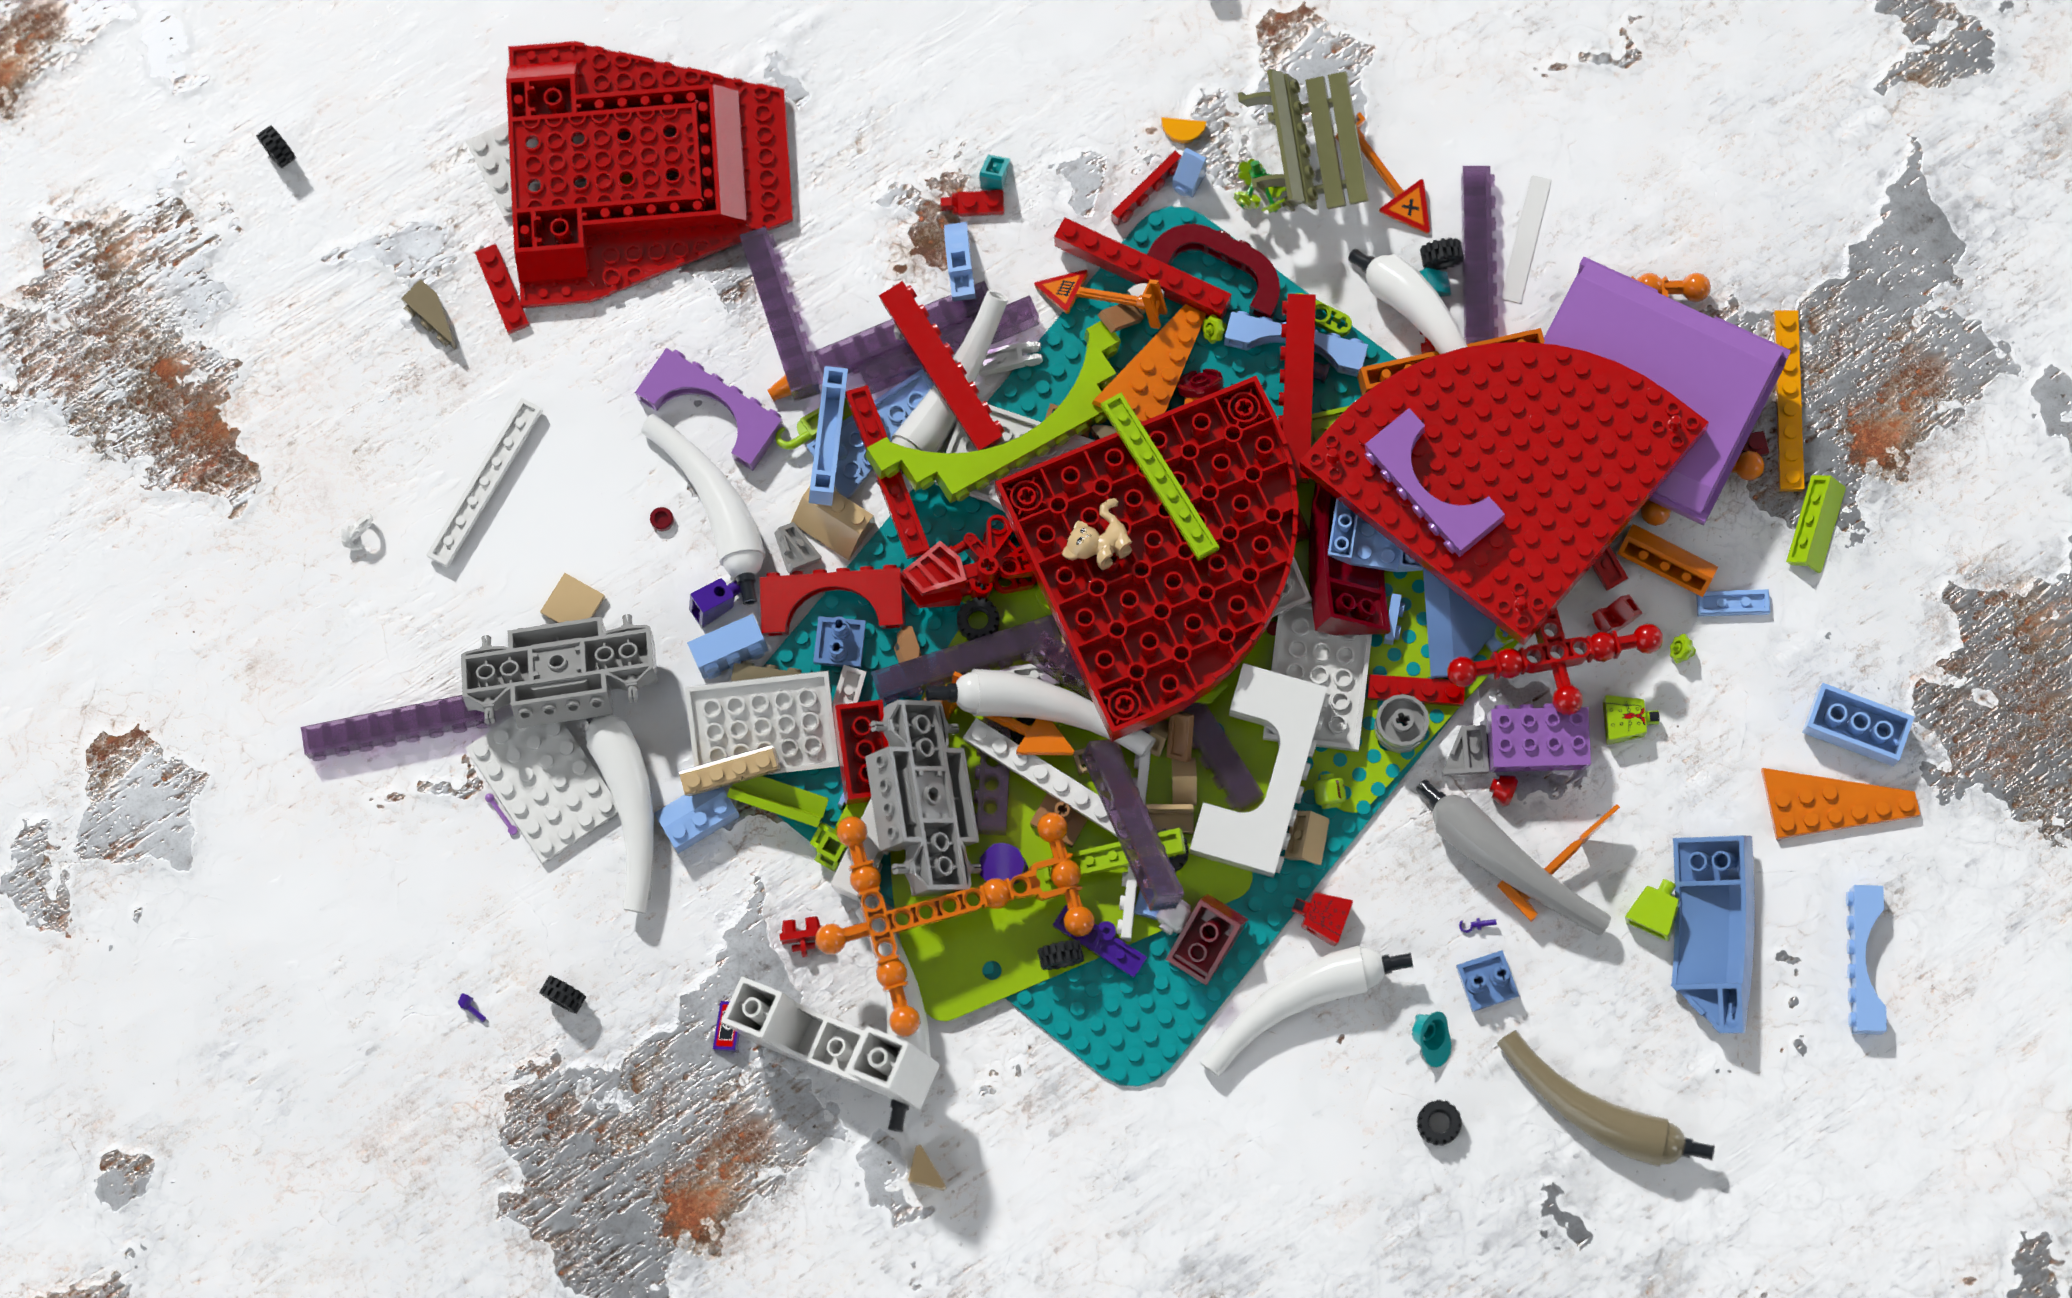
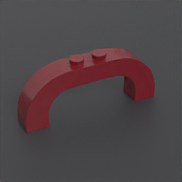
(1233, 252)

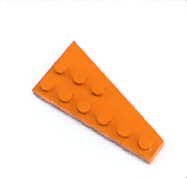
(1156, 369)
(1818, 804)

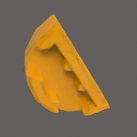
(1183, 130)

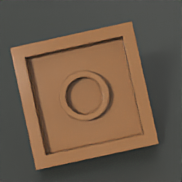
(1074, 820)

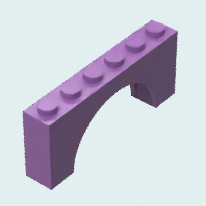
(676, 377)
(1456, 524)

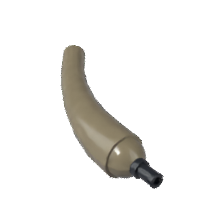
(1619, 1128)

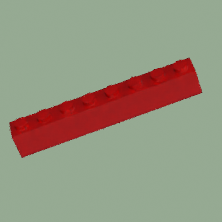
(1141, 268)
(941, 367)
(1297, 376)

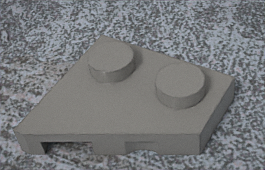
(795, 548)
(1468, 753)

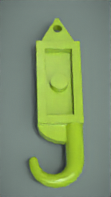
(806, 428)

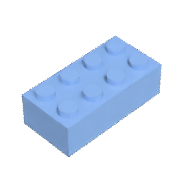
(1858, 724)

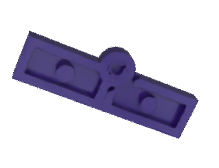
(1106, 945)

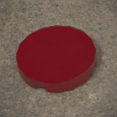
(1200, 384)

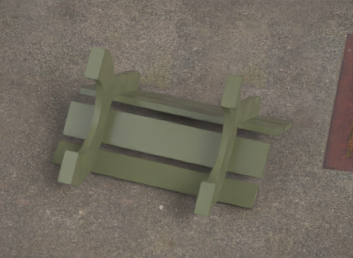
(1296, 152)

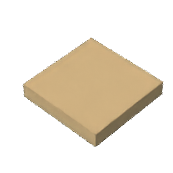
(572, 601)

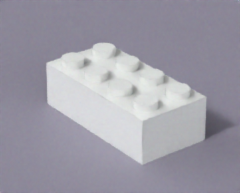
(841, 879)

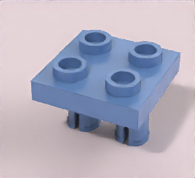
(839, 642)
(1487, 981)

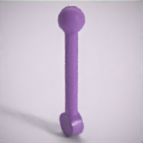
(512, 830)

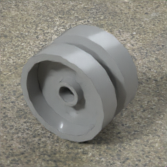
(1396, 736)

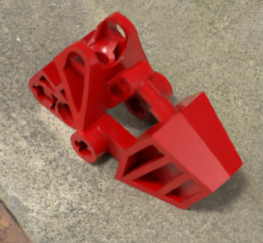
(942, 580)

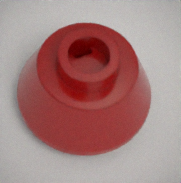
(1503, 789)

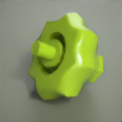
(1214, 329)
(1682, 648)

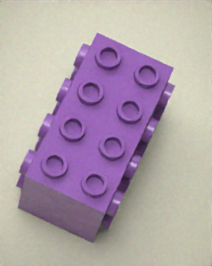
(1537, 739)

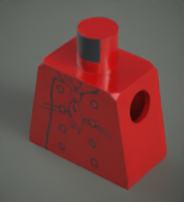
(1324, 916)

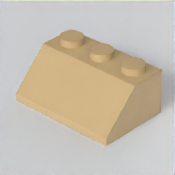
(835, 526)

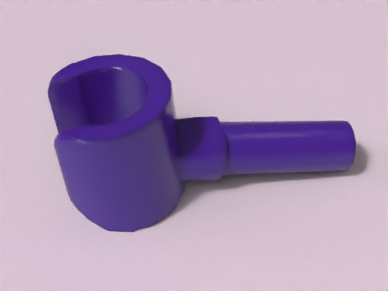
(465, 1003)

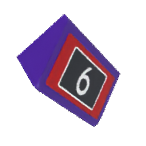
(725, 1037)

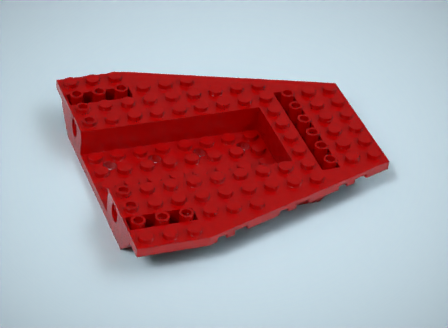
(612, 234)

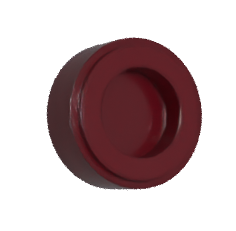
(661, 519)

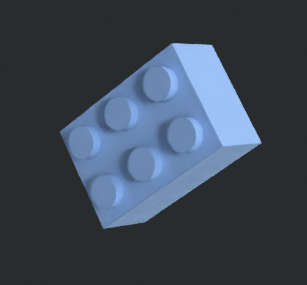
(727, 646)

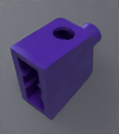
(713, 601)

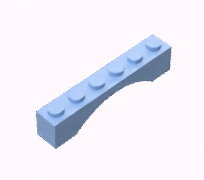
(1248, 332)
(828, 436)
(1868, 1010)

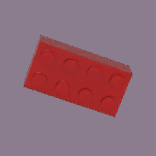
(854, 743)

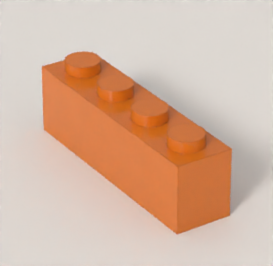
(1667, 560)

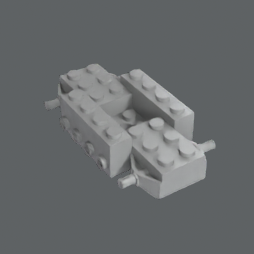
(578, 689)
(923, 798)

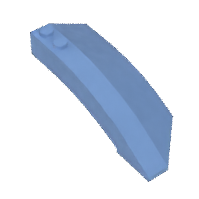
(1452, 626)
(1715, 927)

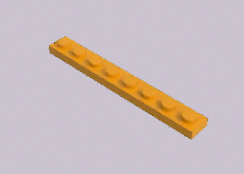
(1789, 404)

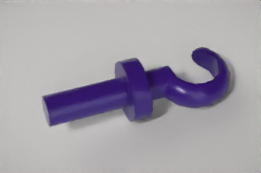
(1478, 923)

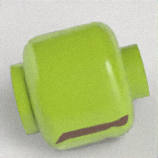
(1329, 791)

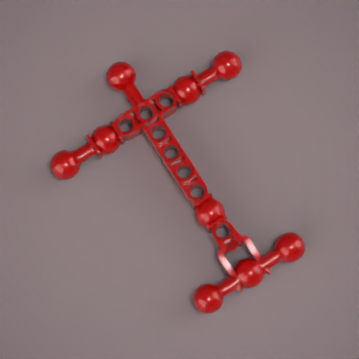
(1567, 698)

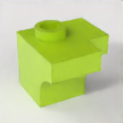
(828, 847)

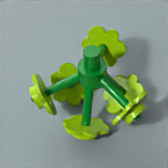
(1251, 170)

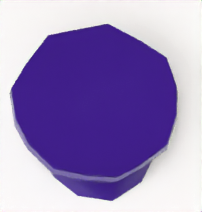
(1002, 862)

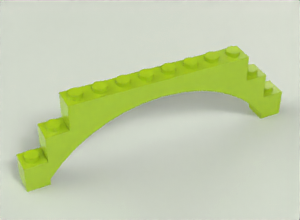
(965, 472)

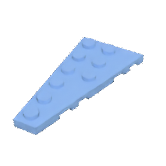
(893, 410)

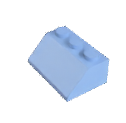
(696, 817)

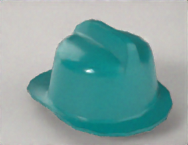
(1433, 1037)

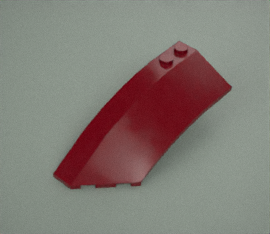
(1343, 595)

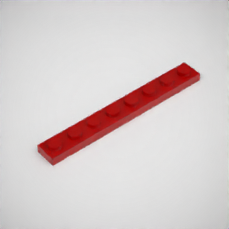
(892, 488)

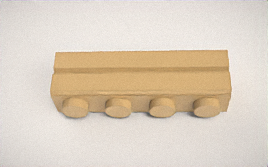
(729, 771)

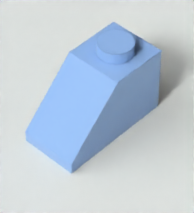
(1189, 173)

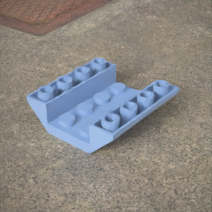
(1363, 546)

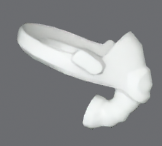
(354, 532)

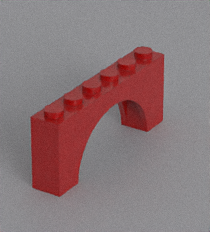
(785, 594)

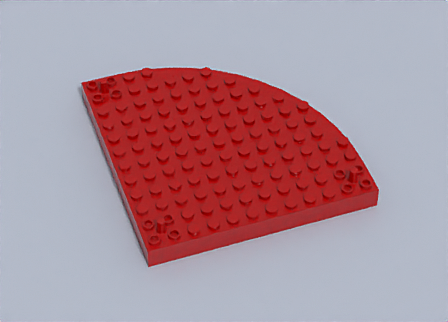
(1539, 429)
(1159, 621)

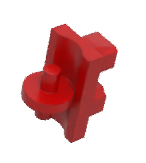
(791, 935)

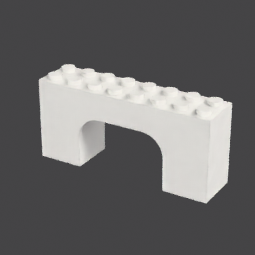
(1292, 713)
(856, 1055)

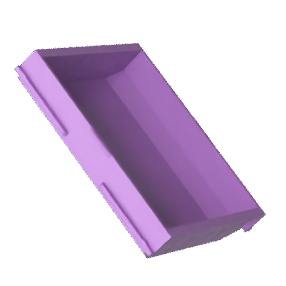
(1695, 357)

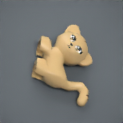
(1086, 542)

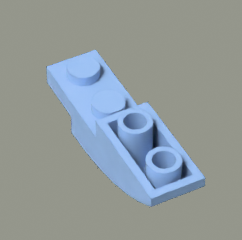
(959, 261)

